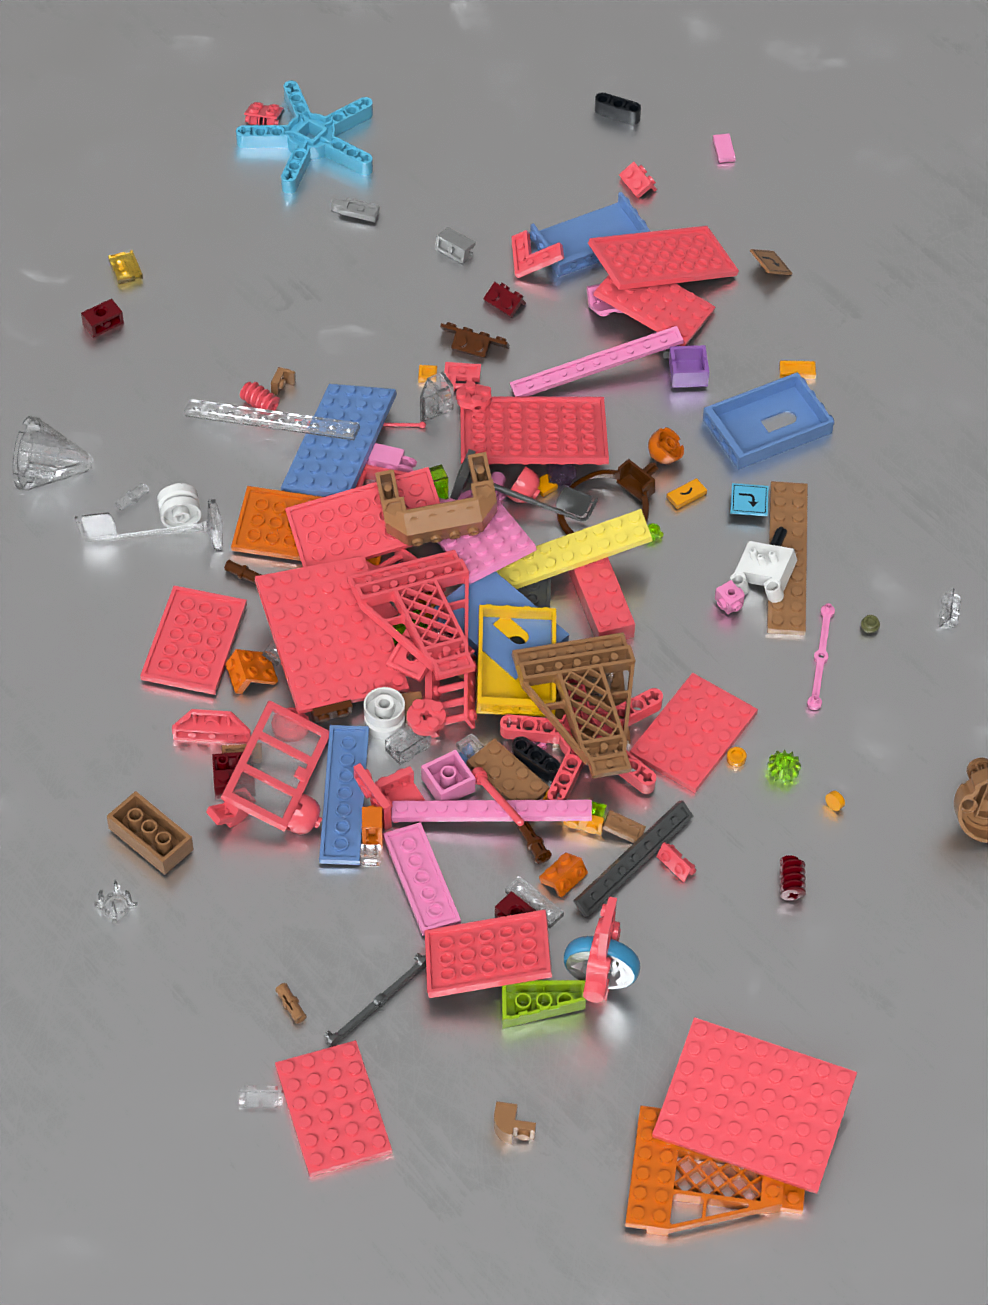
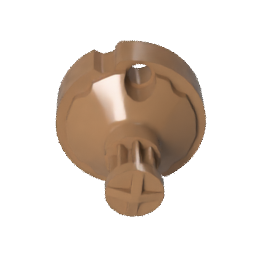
(972, 801)

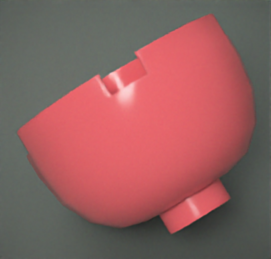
(526, 484)
(305, 816)

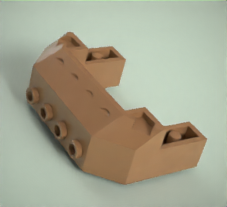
(444, 519)

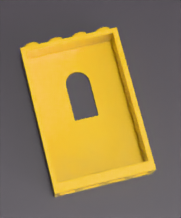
(496, 688)

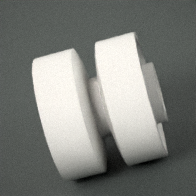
(384, 712)

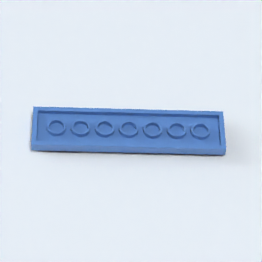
(342, 796)

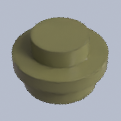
(870, 624)

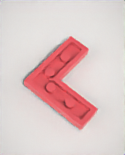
(526, 262)

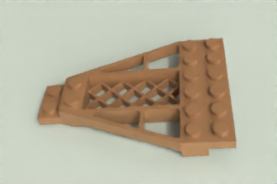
(577, 661)

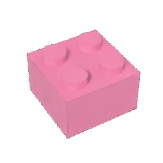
(448, 777)

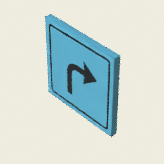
(749, 499)

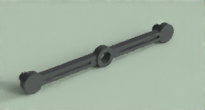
(378, 1002)

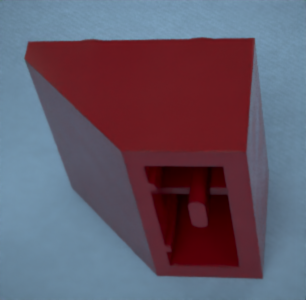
(222, 770)

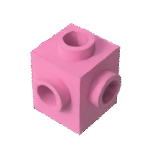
(729, 597)

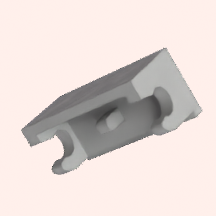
(454, 245)

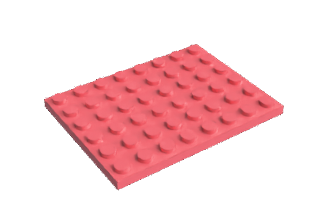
(537, 430)
(324, 637)
(755, 1105)

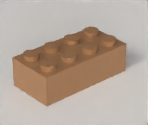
(150, 832)

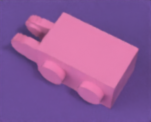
(391, 458)

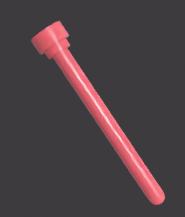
(482, 779)

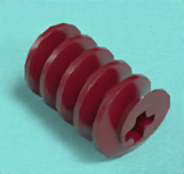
(792, 878)

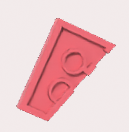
(373, 791)

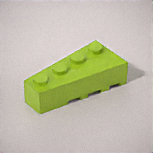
(540, 1000)

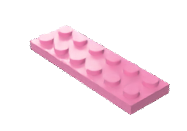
(421, 878)

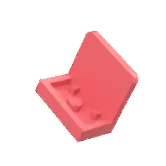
(400, 786)

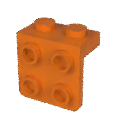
(249, 667)

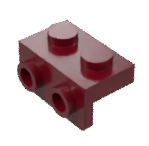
(503, 299)

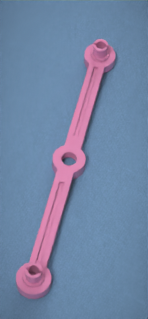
(827, 612)

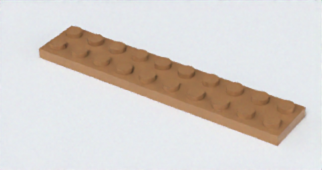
(789, 511)

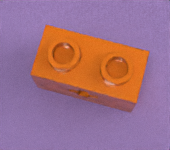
(372, 825)

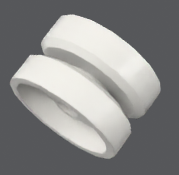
(179, 505)

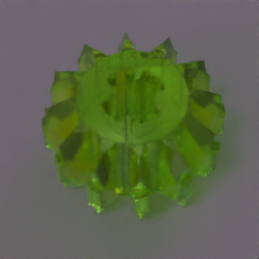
(783, 766)

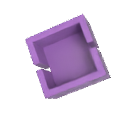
(688, 366)

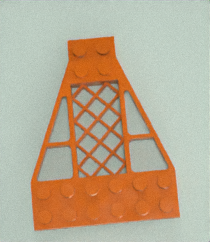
(655, 1186)

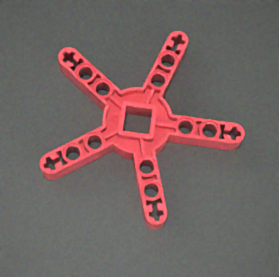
(642, 779)

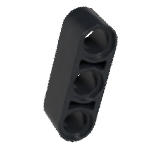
(617, 108)
(531, 752)

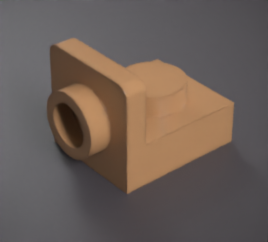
(281, 378)

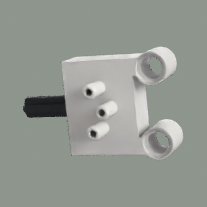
(766, 566)

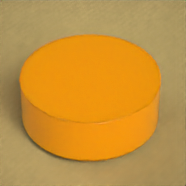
(736, 756)
(835, 800)

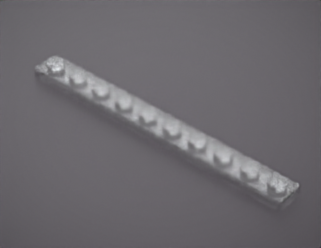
(272, 419)

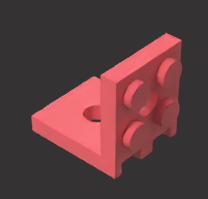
(400, 662)

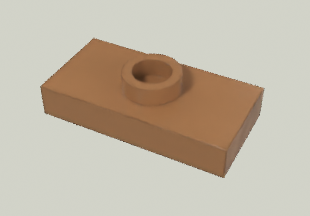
(623, 827)

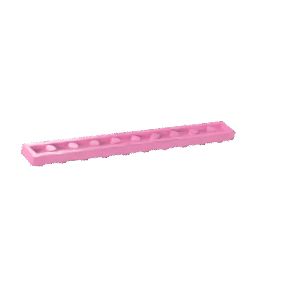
(596, 362)
(490, 810)

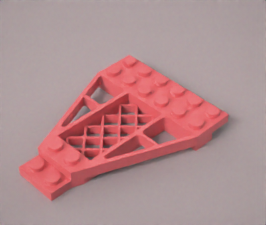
(414, 579)

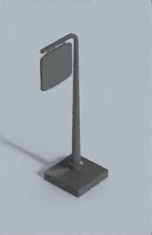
(568, 500)

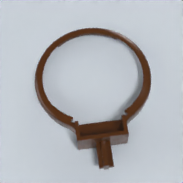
(630, 477)

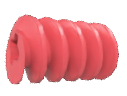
(259, 397)

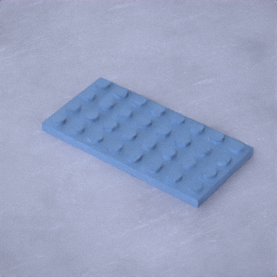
(335, 464)

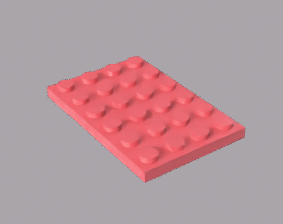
(659, 306)
(194, 640)
(693, 732)
(487, 953)
(333, 1108)

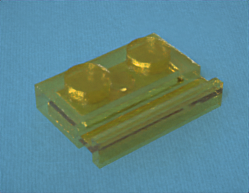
(125, 267)

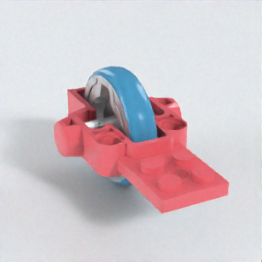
(602, 958)

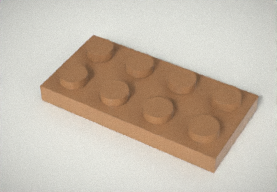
(508, 773)

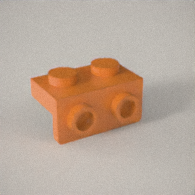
(564, 873)

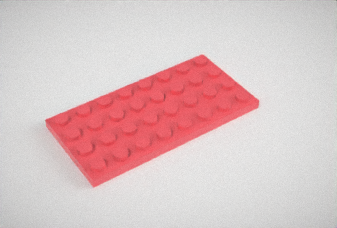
(663, 257)
(353, 520)

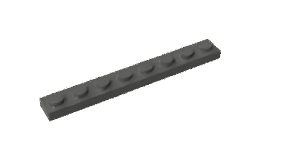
(633, 858)

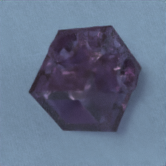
(561, 474)

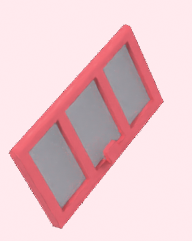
(276, 765)

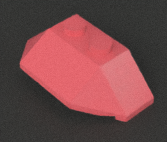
(211, 727)

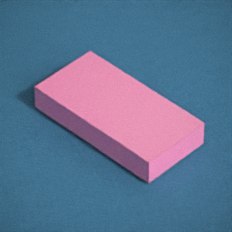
(724, 148)

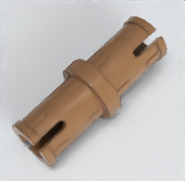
(290, 1003)

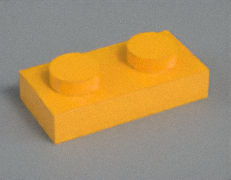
(593, 827)

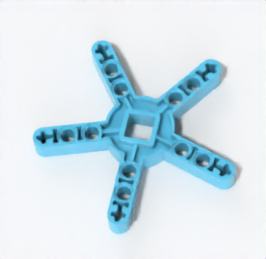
(304, 148)

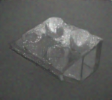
(436, 397)

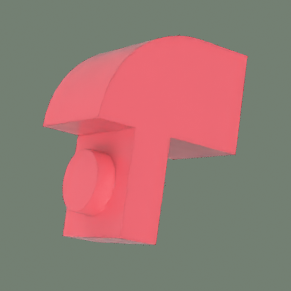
(226, 814)

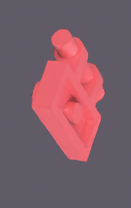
(462, 372)

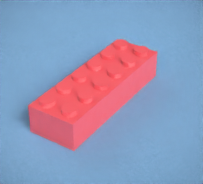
(602, 599)

